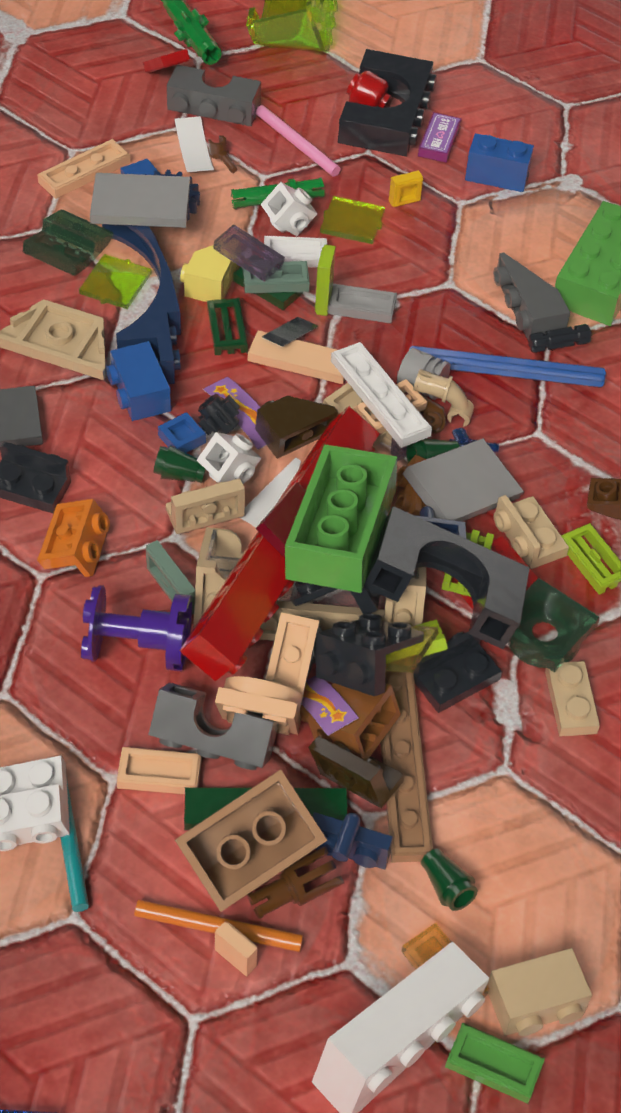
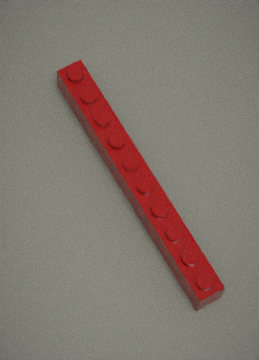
(259, 576)

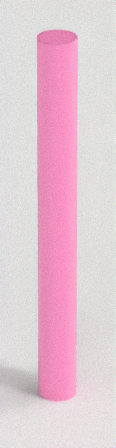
(298, 141)

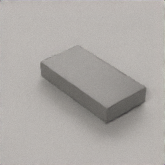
(362, 303)

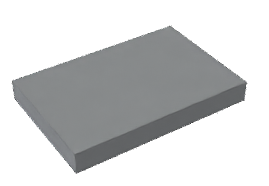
(140, 200)
(462, 481)

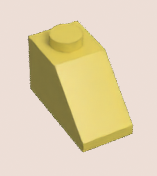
(207, 275)

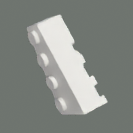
(398, 1029)

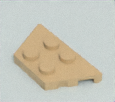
(58, 337)

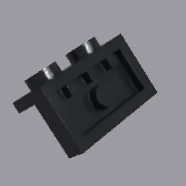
(32, 477)
(455, 672)

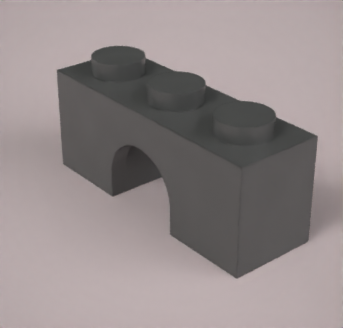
(229, 103)
(181, 721)

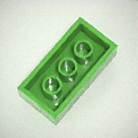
(593, 271)
(341, 518)

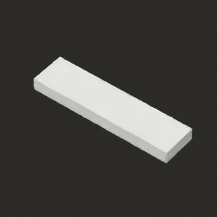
(381, 395)

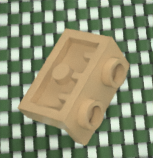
(207, 506)
(529, 531)

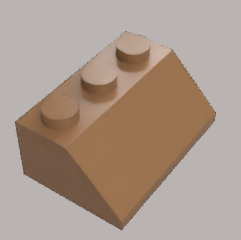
(250, 840)

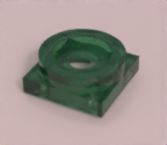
(569, 618)

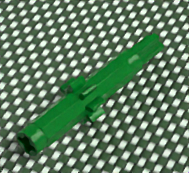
(193, 30)

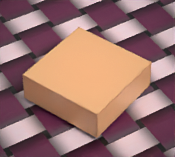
(236, 948)

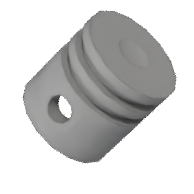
(418, 360)

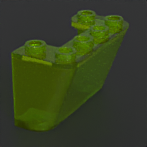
(294, 24)

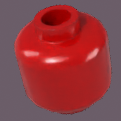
(368, 90)

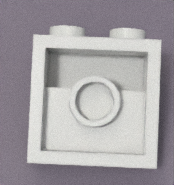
(33, 802)

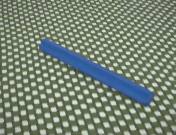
(519, 367)

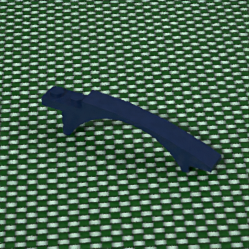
(162, 318)

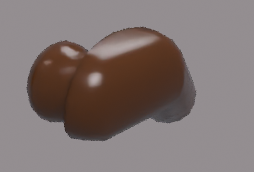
(434, 415)

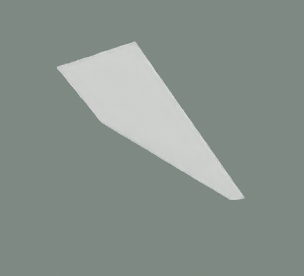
(269, 496)

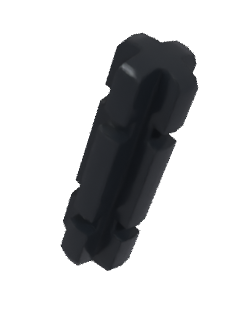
(559, 338)

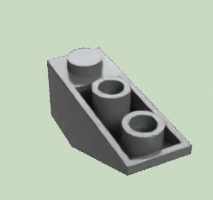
(532, 299)

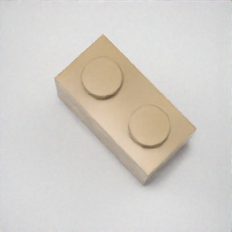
(539, 993)

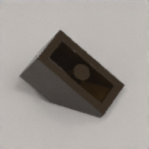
(292, 423)

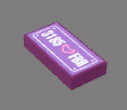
(439, 137)

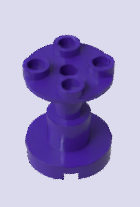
(152, 630)

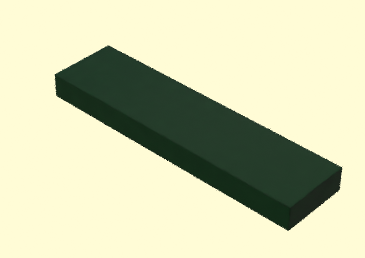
(204, 802)

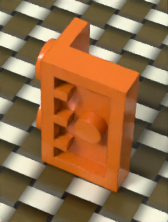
(75, 536)

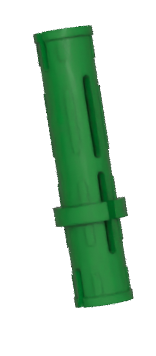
(256, 195)

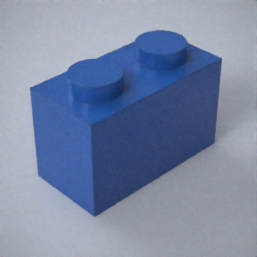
(499, 162)
(139, 381)

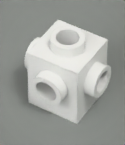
(289, 209)
(229, 458)

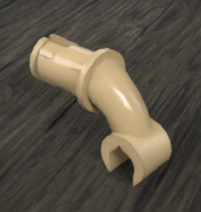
(446, 390)

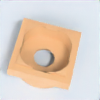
(263, 697)

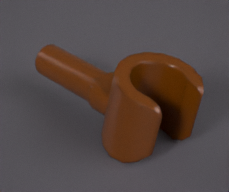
(219, 151)

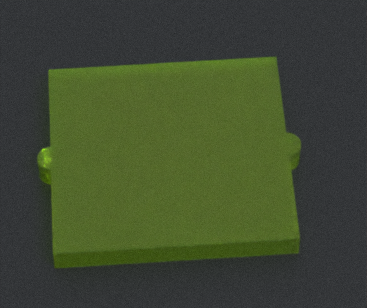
(352, 220)
(115, 281)

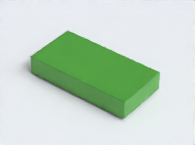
(495, 1063)

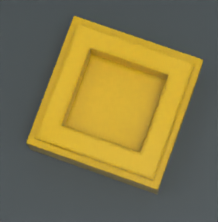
(405, 188)

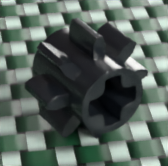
(218, 414)

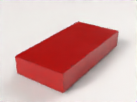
(166, 61)

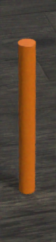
(211, 923)

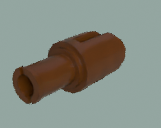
(290, 886)

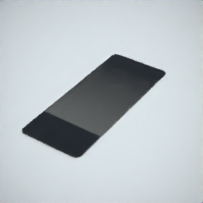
(289, 331)

